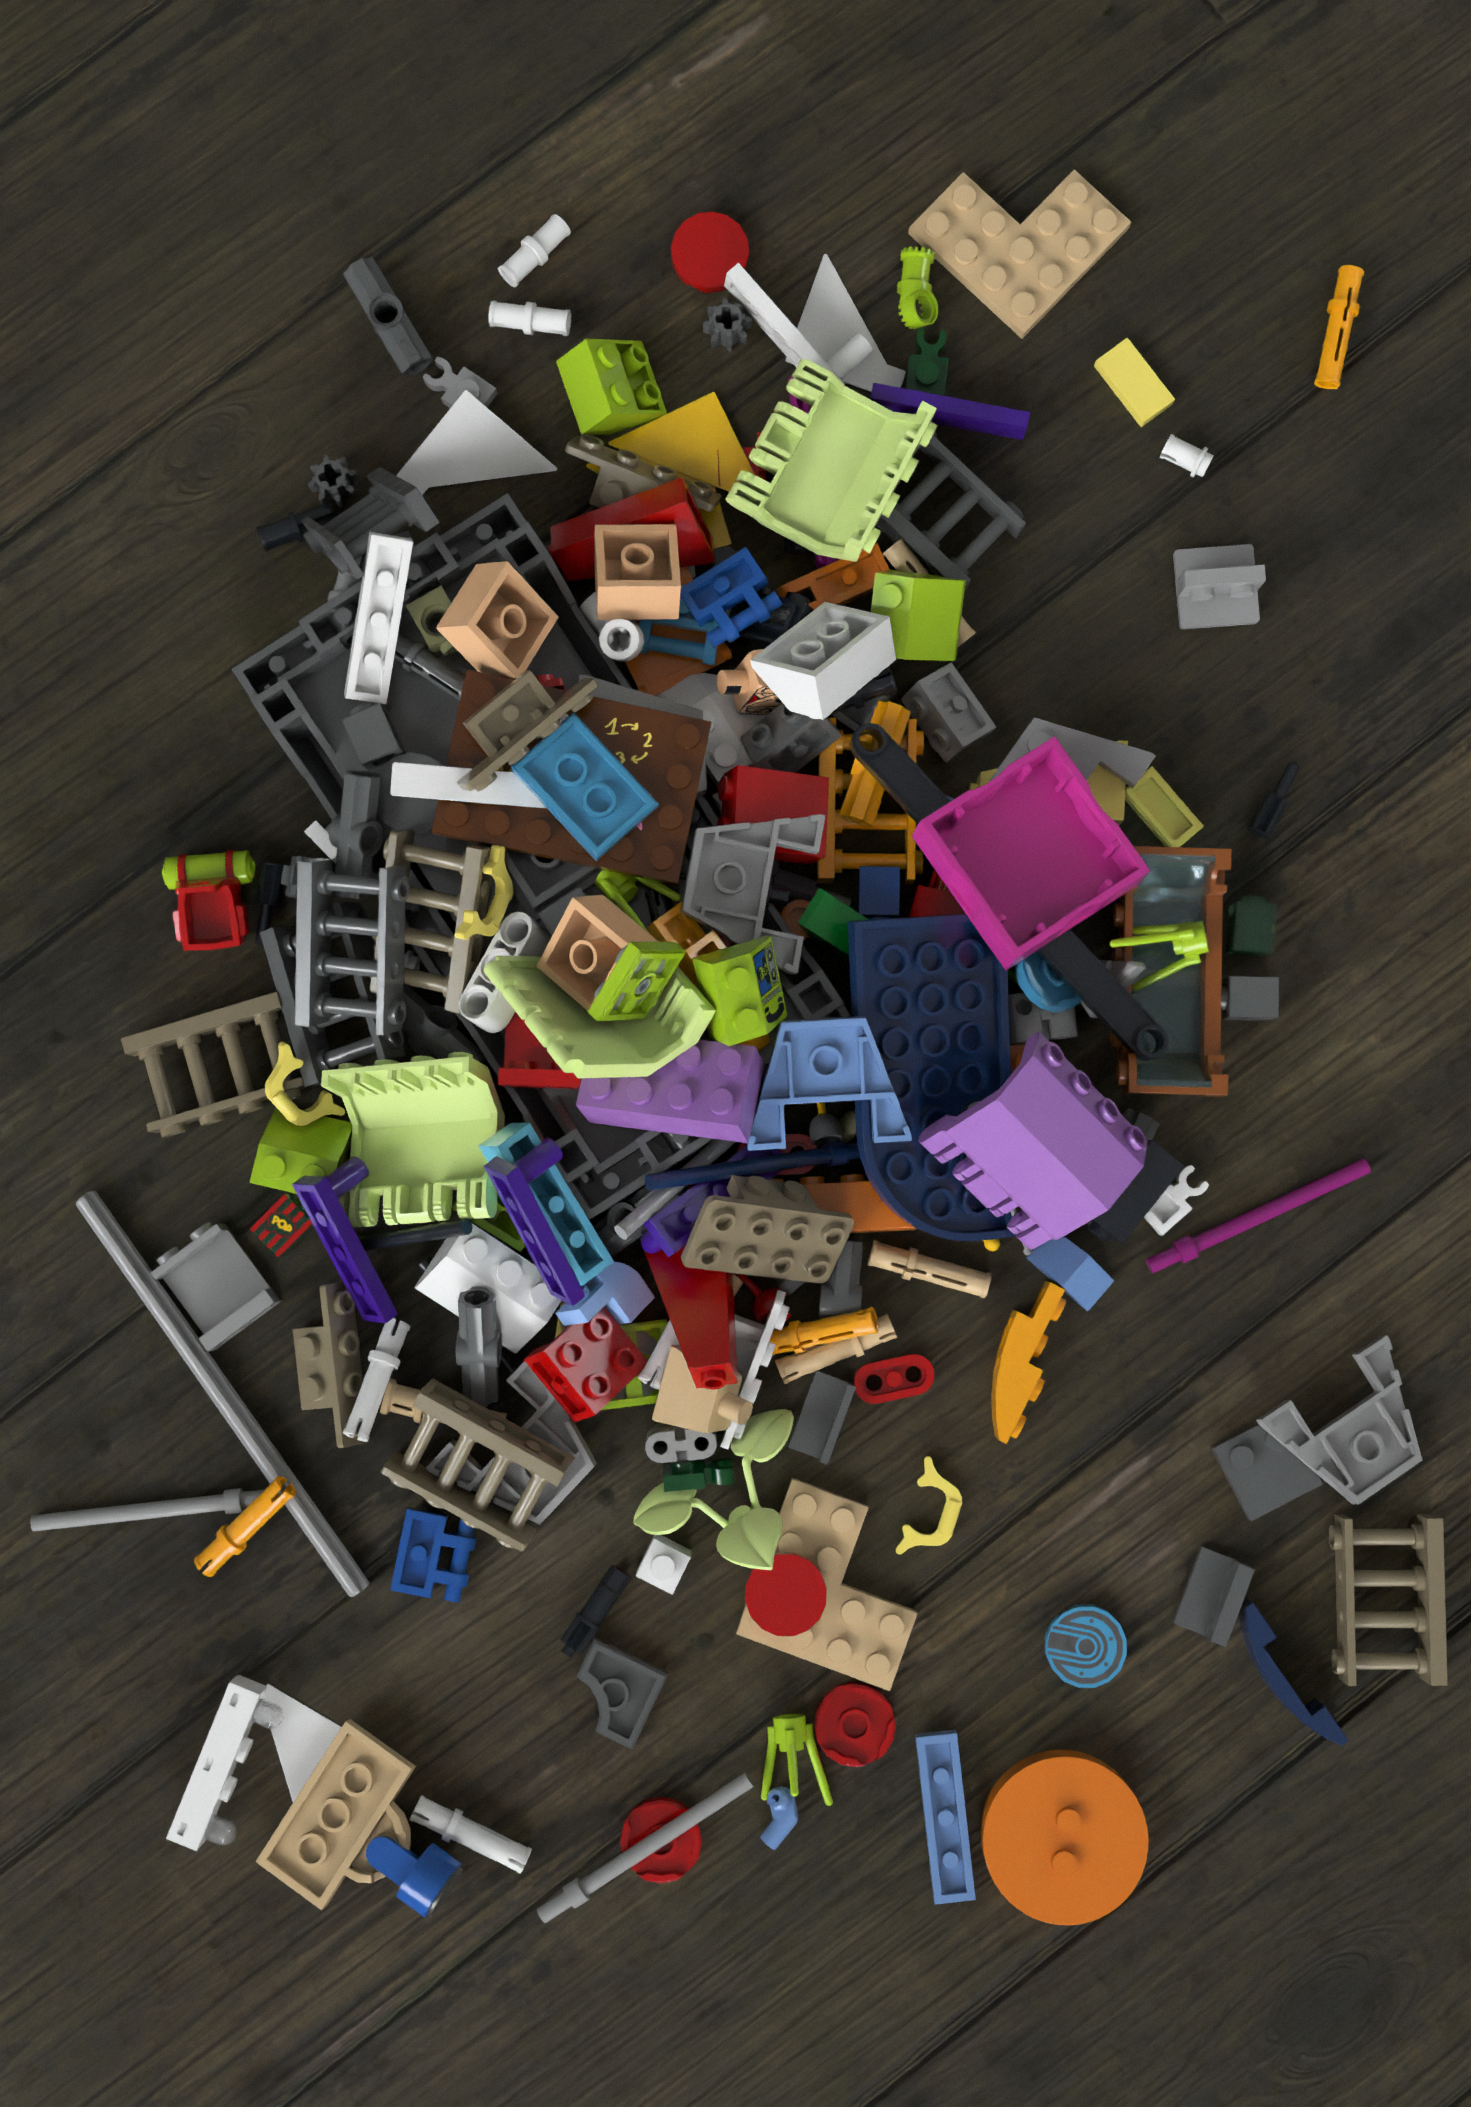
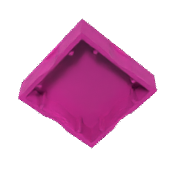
(1030, 853)

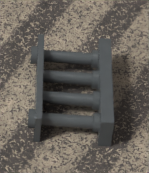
(383, 511)
(925, 543)
(313, 945)
(311, 1042)

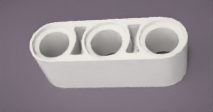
(481, 991)

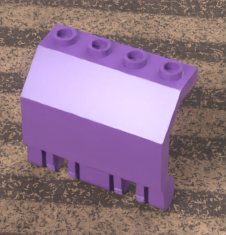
(1042, 1147)

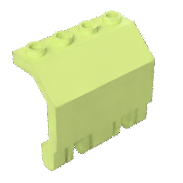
(831, 465)
(419, 1137)

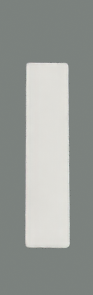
(441, 784)

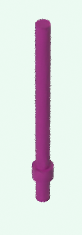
(1187, 1248)

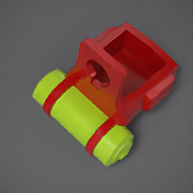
(210, 898)

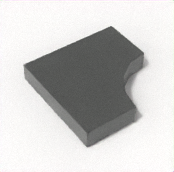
(623, 1688)

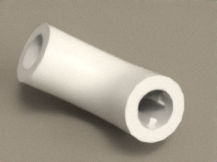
(617, 637)

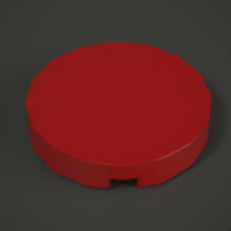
(707, 249)
(788, 1596)
(854, 1724)
(672, 1859)

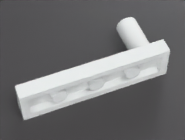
(785, 333)
(378, 617)

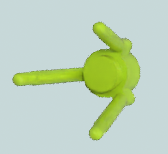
(622, 888)
(1187, 939)
(790, 1733)

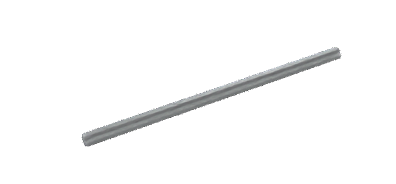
(220, 1391)

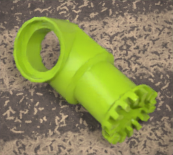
(916, 285)

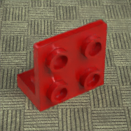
(529, 1062)
(587, 1365)

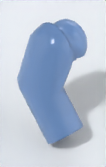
(784, 1816)

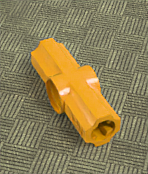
(864, 790)

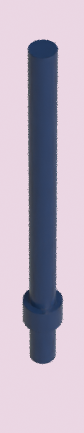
(831, 1154)

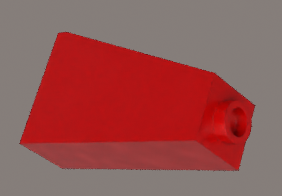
(666, 504)
(701, 1316)

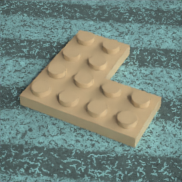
(1015, 266)
(857, 1630)

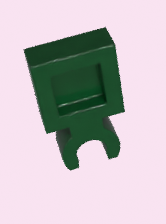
(928, 371)
(697, 1473)

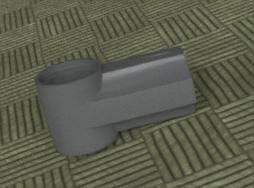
(842, 1290)

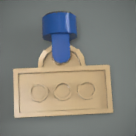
(354, 1829)

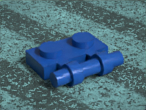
(723, 588)
(420, 1554)

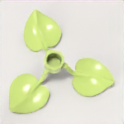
(751, 1531)

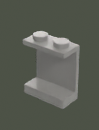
(216, 1284)

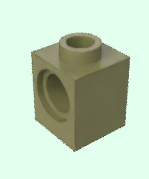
(425, 612)

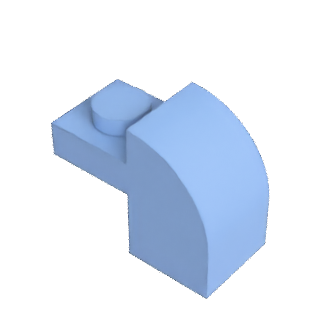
(615, 1288)

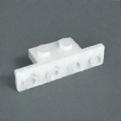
(751, 1352)

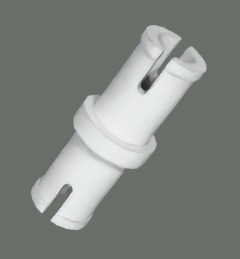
(534, 250)
(529, 318)

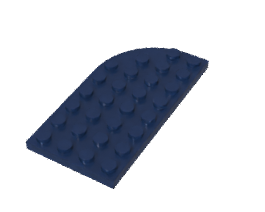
(945, 1042)

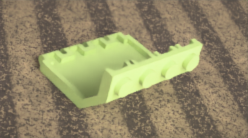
(601, 1047)

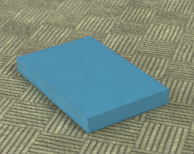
(585, 787)

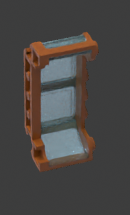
(1187, 1003)

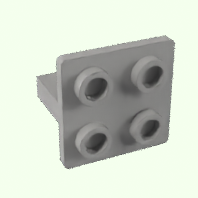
(1217, 586)

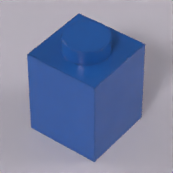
(878, 892)

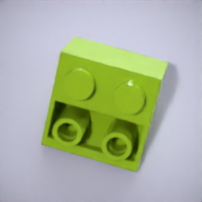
(610, 385)

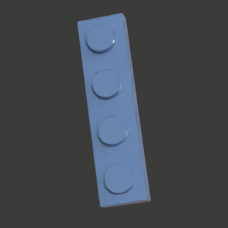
(945, 1817)

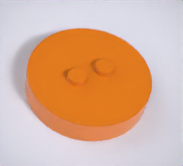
(1064, 1837)

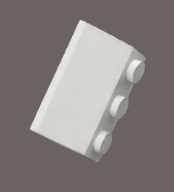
(826, 658)
(483, 1261)

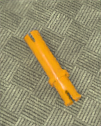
(1342, 311)
(799, 1335)
(232, 1538)

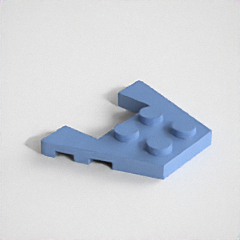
(825, 1064)

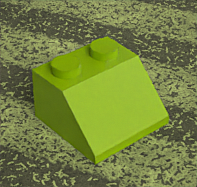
(922, 613)
(295, 1151)

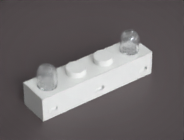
(213, 1772)

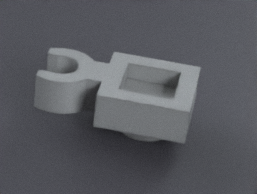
(457, 384)

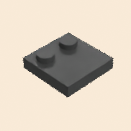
(1262, 1471)

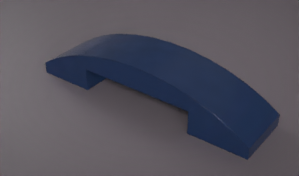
(1256, 1636)

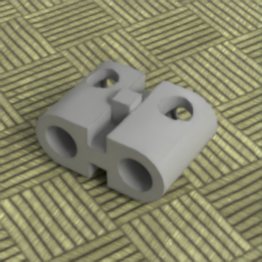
(1028, 1019)
(680, 1444)

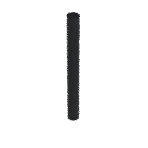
(416, 1234)

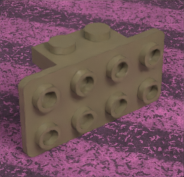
(767, 1232)

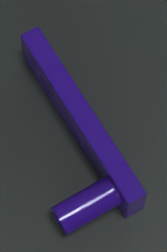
(955, 411)
(512, 1186)
(321, 1202)
(674, 1223)

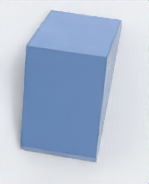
(1071, 1270)

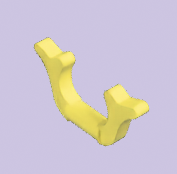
(503, 894)
(275, 1092)
(948, 1518)

